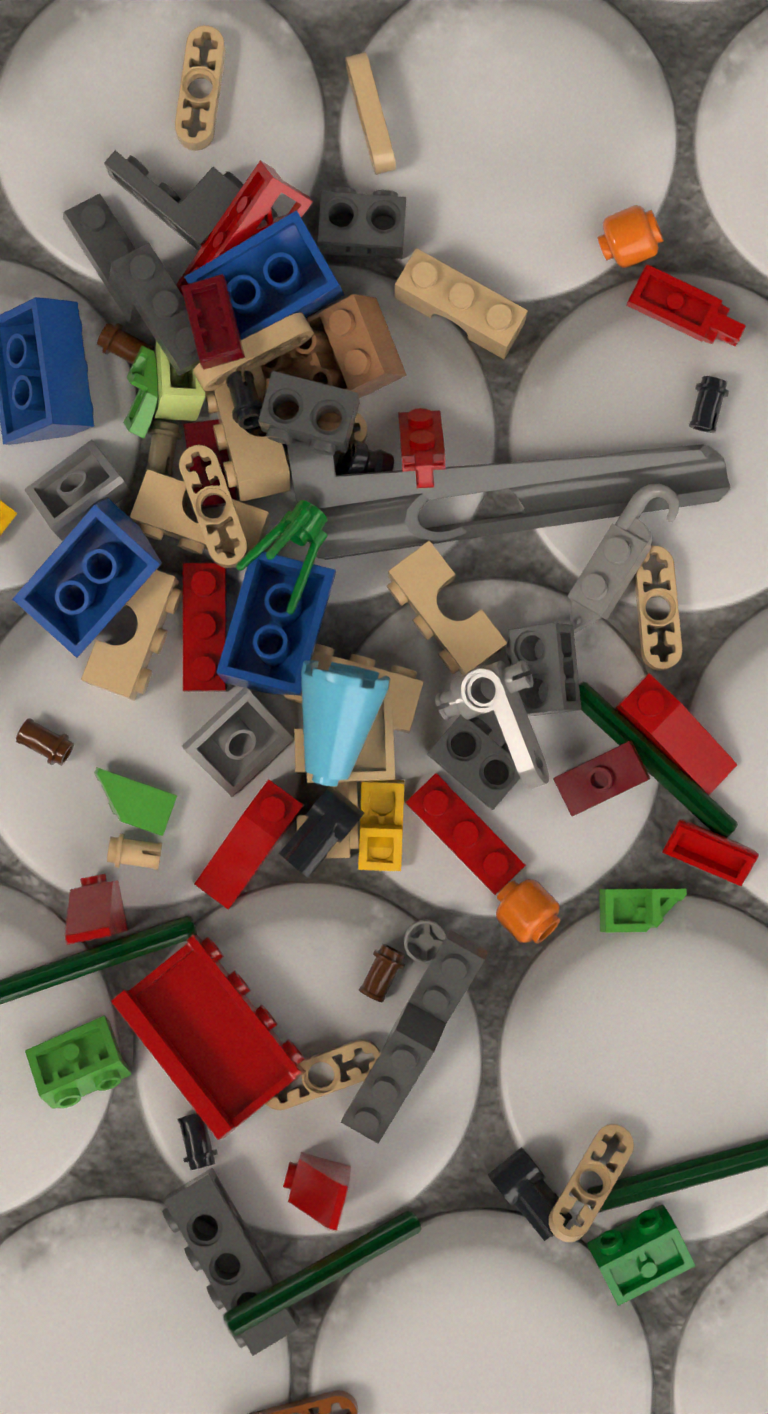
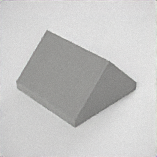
(75, 487)
(238, 742)

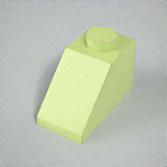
(177, 395)

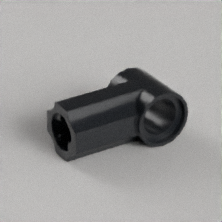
(326, 825)
(524, 1185)

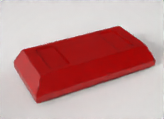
(710, 852)

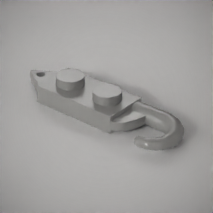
(617, 559)

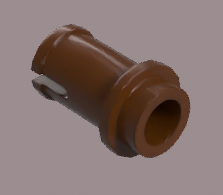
(120, 343)
(45, 742)
(382, 972)

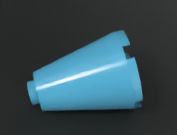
(337, 717)

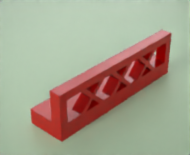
(246, 215)

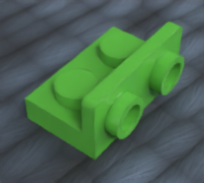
(77, 1064)

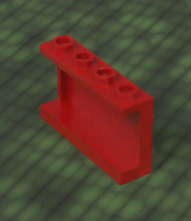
(210, 1036)

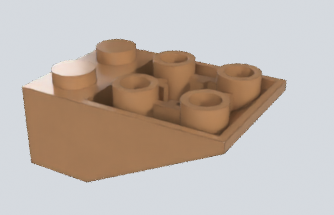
(347, 349)

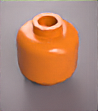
(630, 236)
(527, 911)

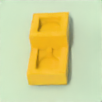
(381, 825)

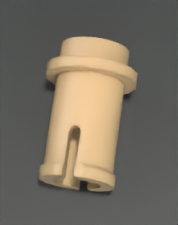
(134, 852)

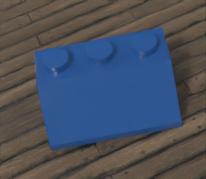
(274, 276)
(43, 372)
(89, 577)
(263, 640)

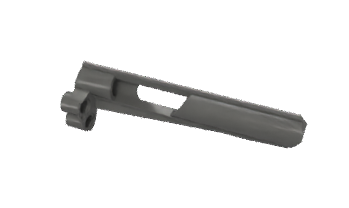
(383, 508)

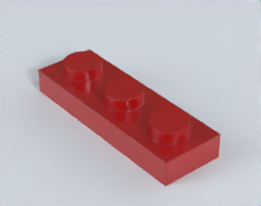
(203, 626)
(465, 834)

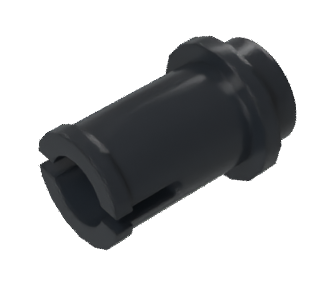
(245, 399)
(708, 403)
(196, 1142)

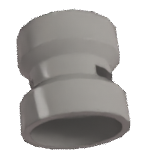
(424, 946)

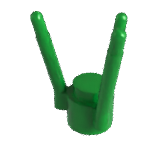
(299, 526)

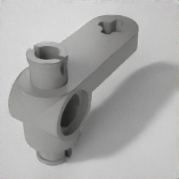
(467, 699)

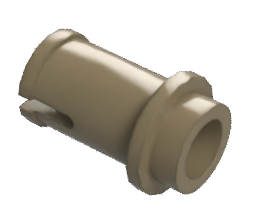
(162, 447)

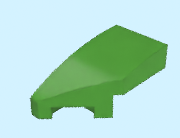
(144, 376)
(137, 802)
(636, 908)

